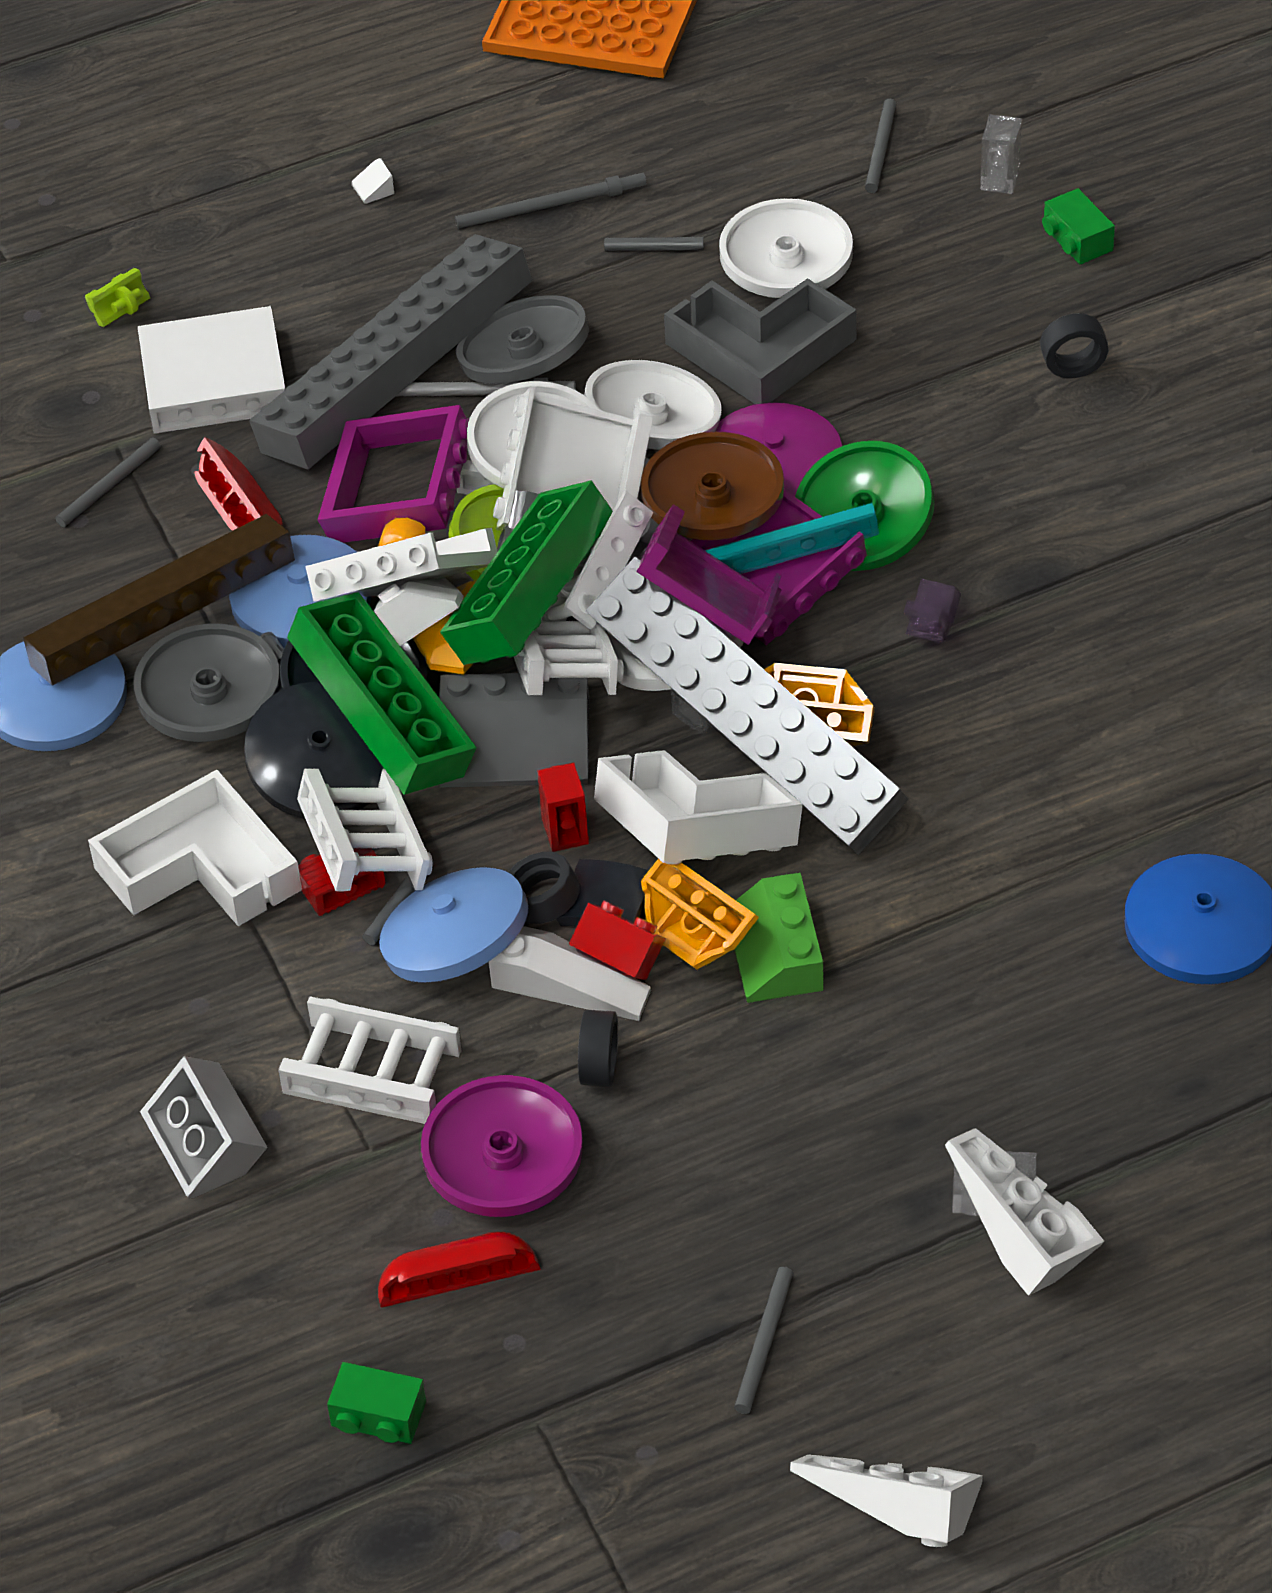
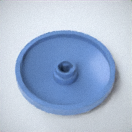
(275, 598)
(59, 715)
(453, 924)

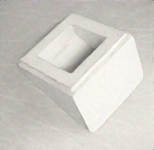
(374, 182)

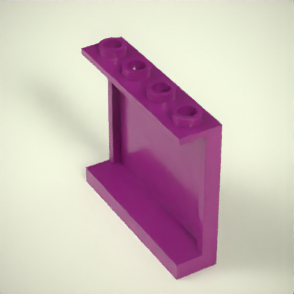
(802, 578)
(707, 582)

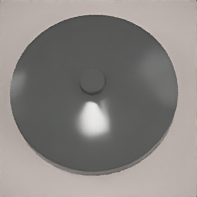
(523, 340)
(205, 681)

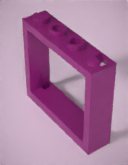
(350, 524)

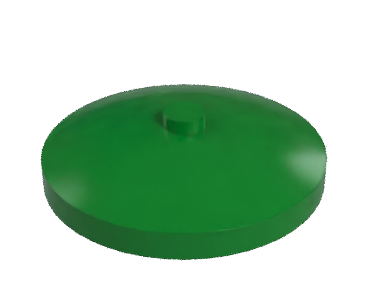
(876, 475)

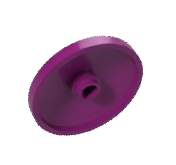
(790, 431)
(501, 1146)

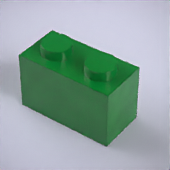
(1078, 226)
(376, 1403)

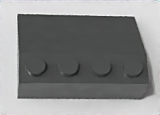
(518, 730)

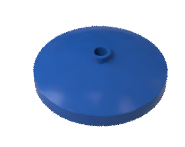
(1200, 918)

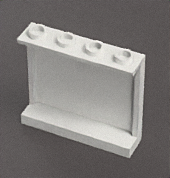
(210, 368)
(569, 445)
(400, 562)

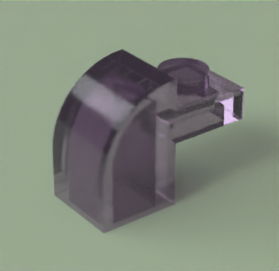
(932, 611)

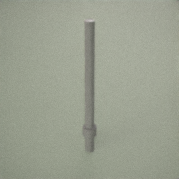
(464, 388)

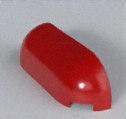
(231, 486)
(455, 1266)

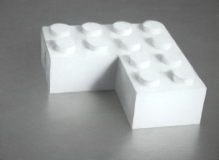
(695, 818)
(201, 836)

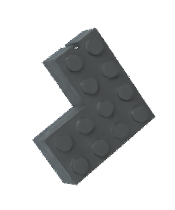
(761, 350)

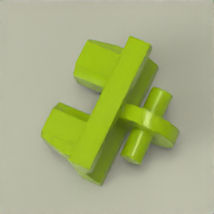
(117, 297)

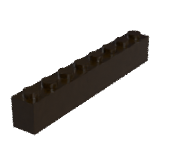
(158, 599)

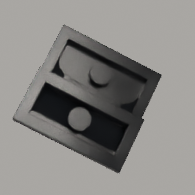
(609, 882)

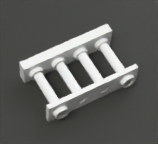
(604, 563)
(568, 651)
(337, 843)
(361, 1091)

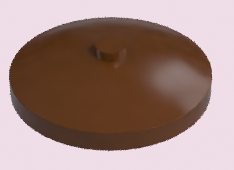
(720, 482)

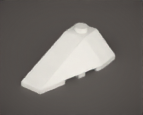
(551, 970)
(1027, 1225)
(918, 1504)

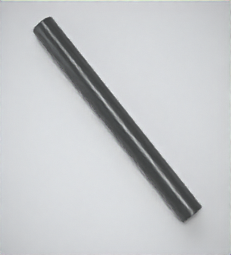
(880, 146)
(108, 482)
(763, 1340)

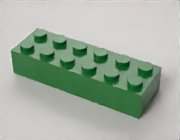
(527, 573)
(381, 693)

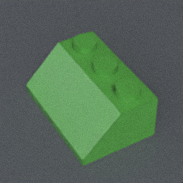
(781, 948)

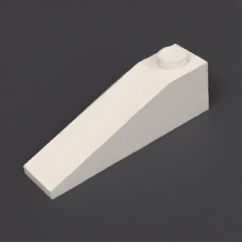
(416, 606)

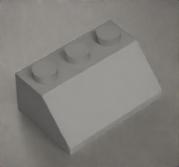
(202, 1127)

